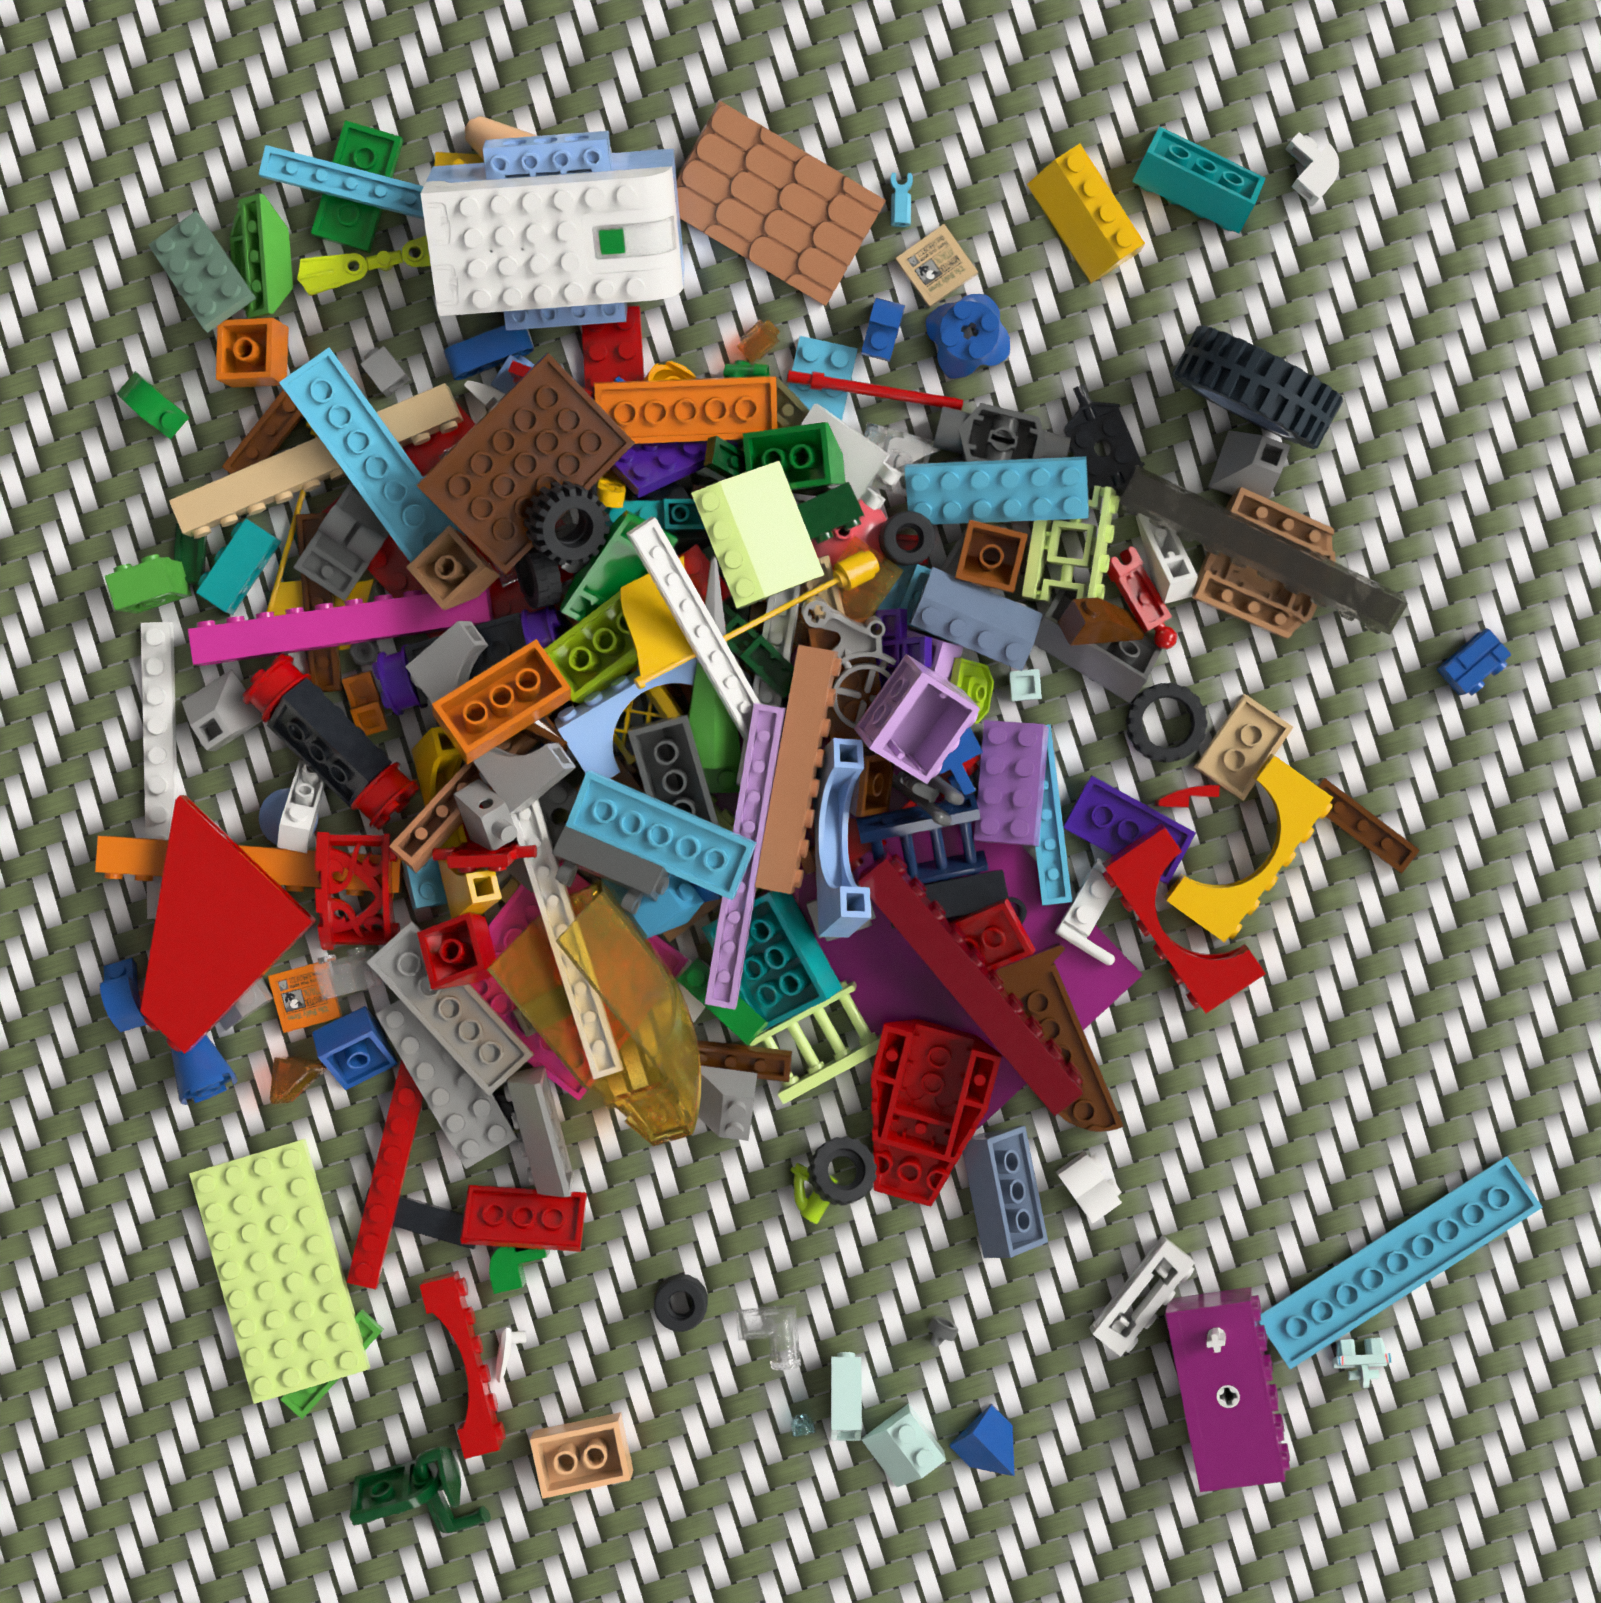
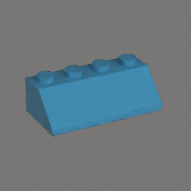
(668, 912)

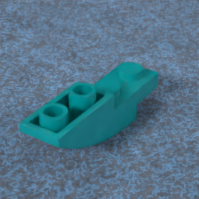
(671, 514)

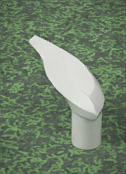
(504, 1350)

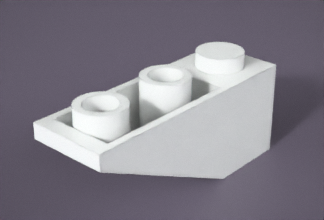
(300, 810)

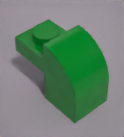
(152, 405)
(507, 1268)

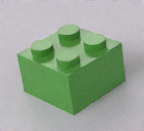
(148, 584)

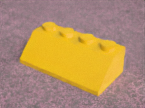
(1085, 214)

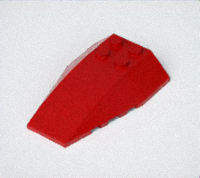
(926, 1104)

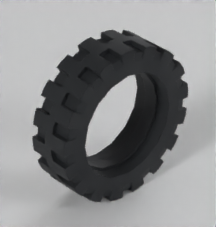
(1194, 708)

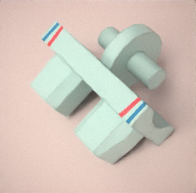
(1374, 1357)

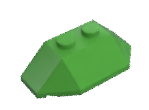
(261, 254)

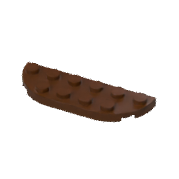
(1054, 1011)

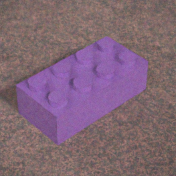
(1011, 783)

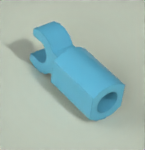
(901, 202)

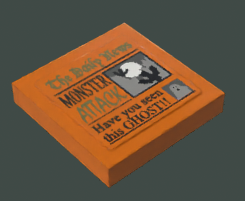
(299, 999)

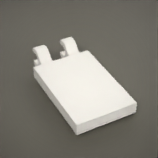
(860, 456)

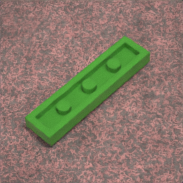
(304, 1400)

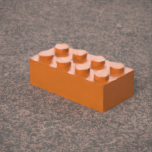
(501, 701)

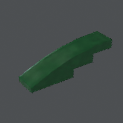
(759, 655)

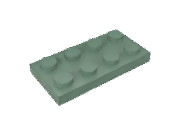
(202, 271)

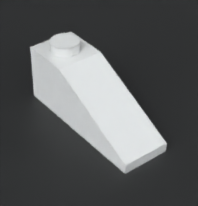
(1167, 561)

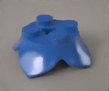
(961, 356)

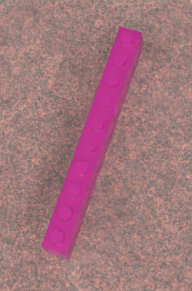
(329, 626)

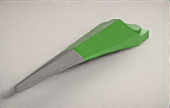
(710, 722)

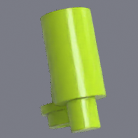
(813, 1207)

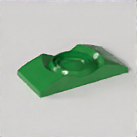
(608, 570)

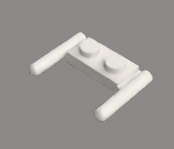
(1085, 912)

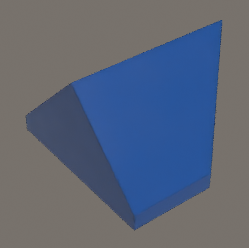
(987, 1443)

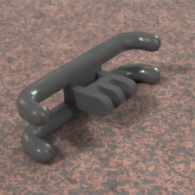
(926, 794)

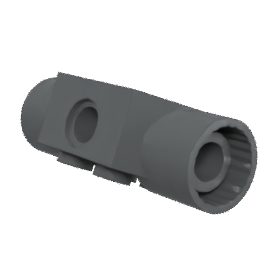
(997, 434)

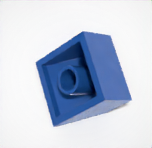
(354, 1048)

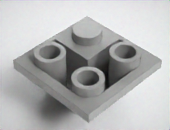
(1249, 463)
(219, 712)

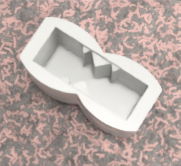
(1089, 1187)

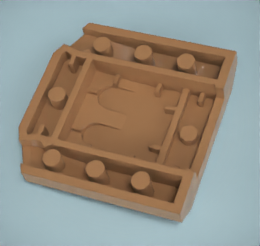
(1245, 593)

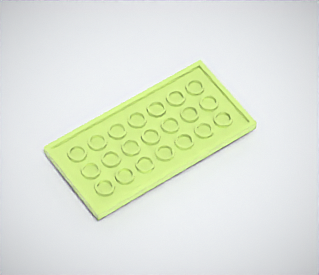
(279, 1271)

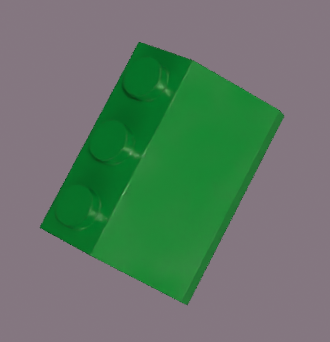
(805, 453)

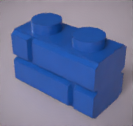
(1474, 662)

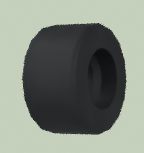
(925, 543)
(671, 1319)

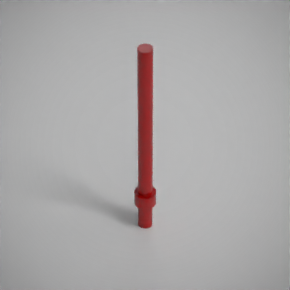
(817, 381)

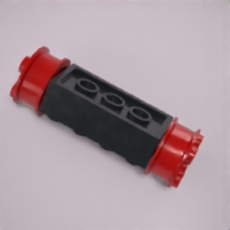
(329, 742)

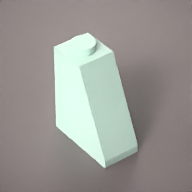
(846, 1397)

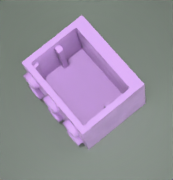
(917, 719)

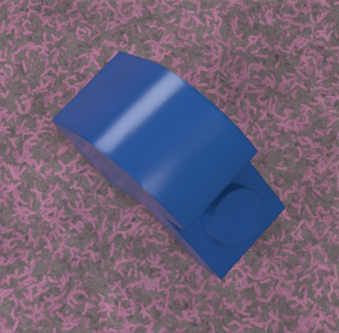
(882, 329)
(966, 750)
(121, 995)

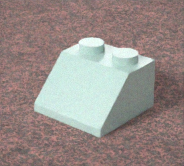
(904, 1447)

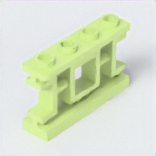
(1044, 540)

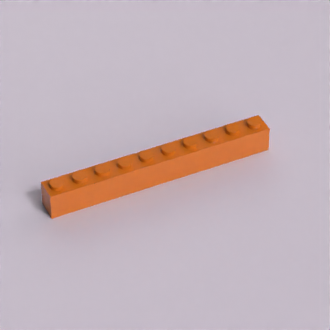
(287, 867)

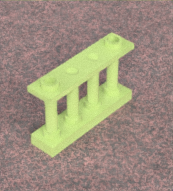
(843, 1055)

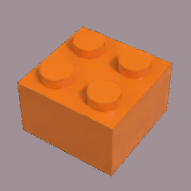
(251, 352)

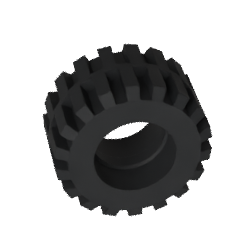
(585, 536)

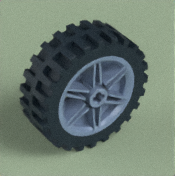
(1257, 386)

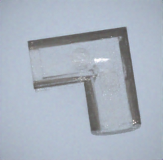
(778, 1325)

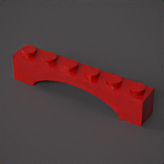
(446, 1299)

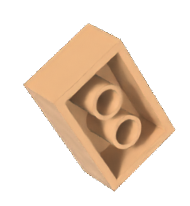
(581, 1455)

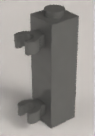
(610, 864)

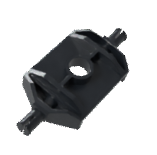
(1102, 423)

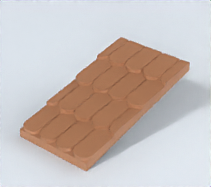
(774, 203)

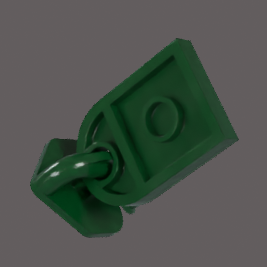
(411, 1485)

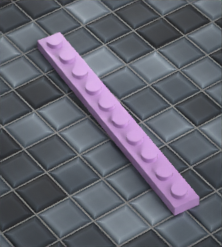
(750, 823)

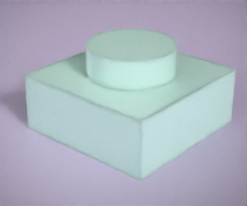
(1025, 685)

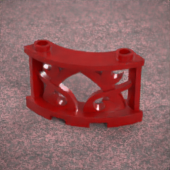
(336, 929)

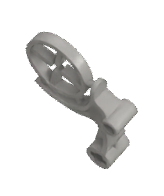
(854, 642)

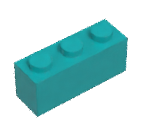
(238, 566)

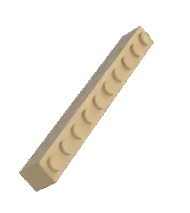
(305, 466)

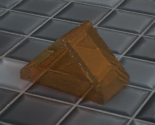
(292, 1077)

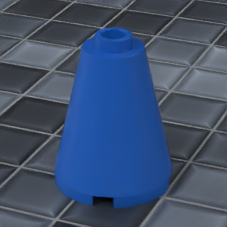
(201, 1072)

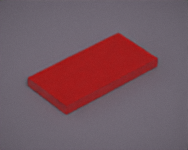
(523, 1219)

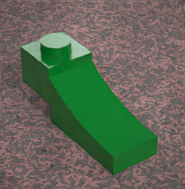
(742, 1021)

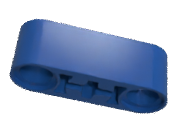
(487, 351)

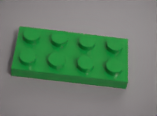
(350, 221)

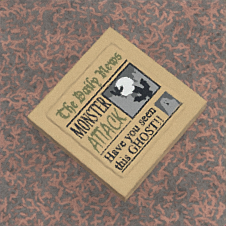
(936, 266)

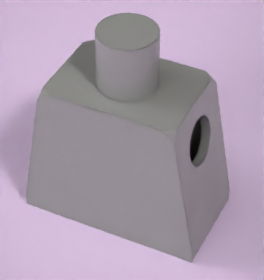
(487, 826)

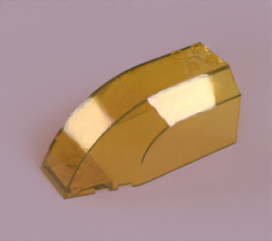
(642, 1003)

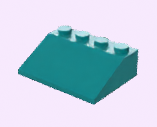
(782, 961)

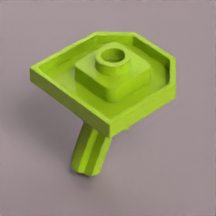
(975, 681)

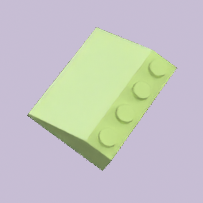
(757, 534)

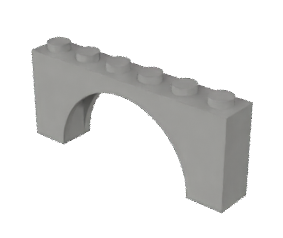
(512, 776)

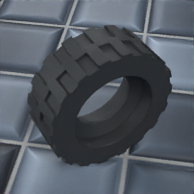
(539, 579)
(858, 1155)

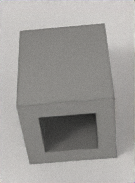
(384, 370)

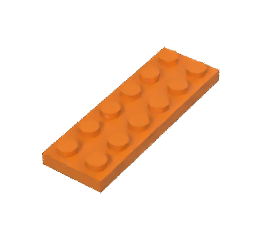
(690, 407)

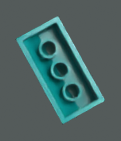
(1199, 180)

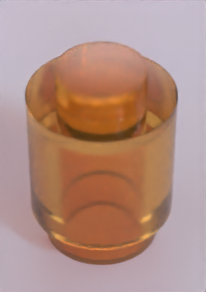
(758, 340)

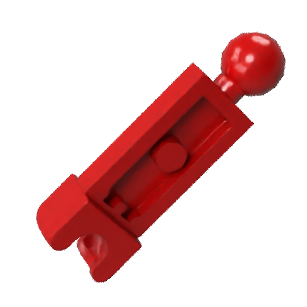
(1142, 596)

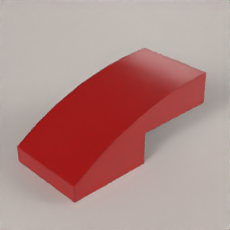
(1180, 797)

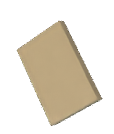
(1242, 746)

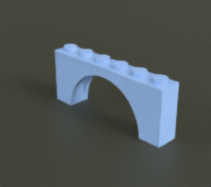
(592, 723)
(840, 902)

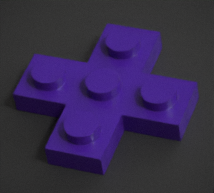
(898, 645)

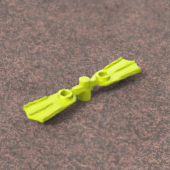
(332, 271)

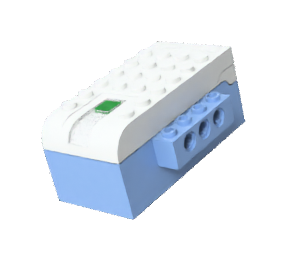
(554, 231)

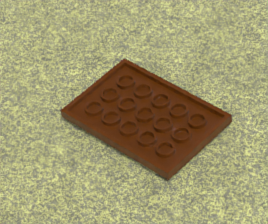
(531, 437)

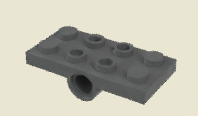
(343, 544)

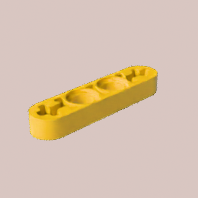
(611, 490)

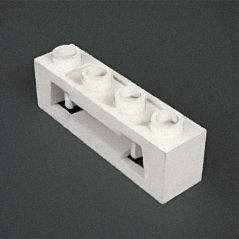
(1144, 1314)

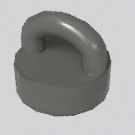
(942, 1330)

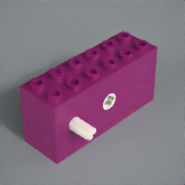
(1233, 1429)

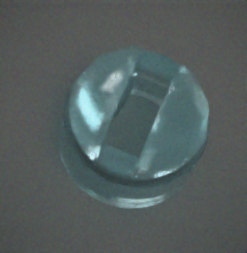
(802, 1425)

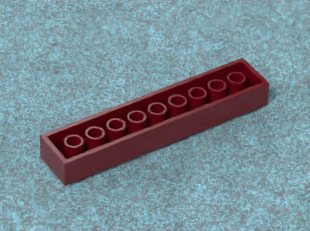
(971, 983)

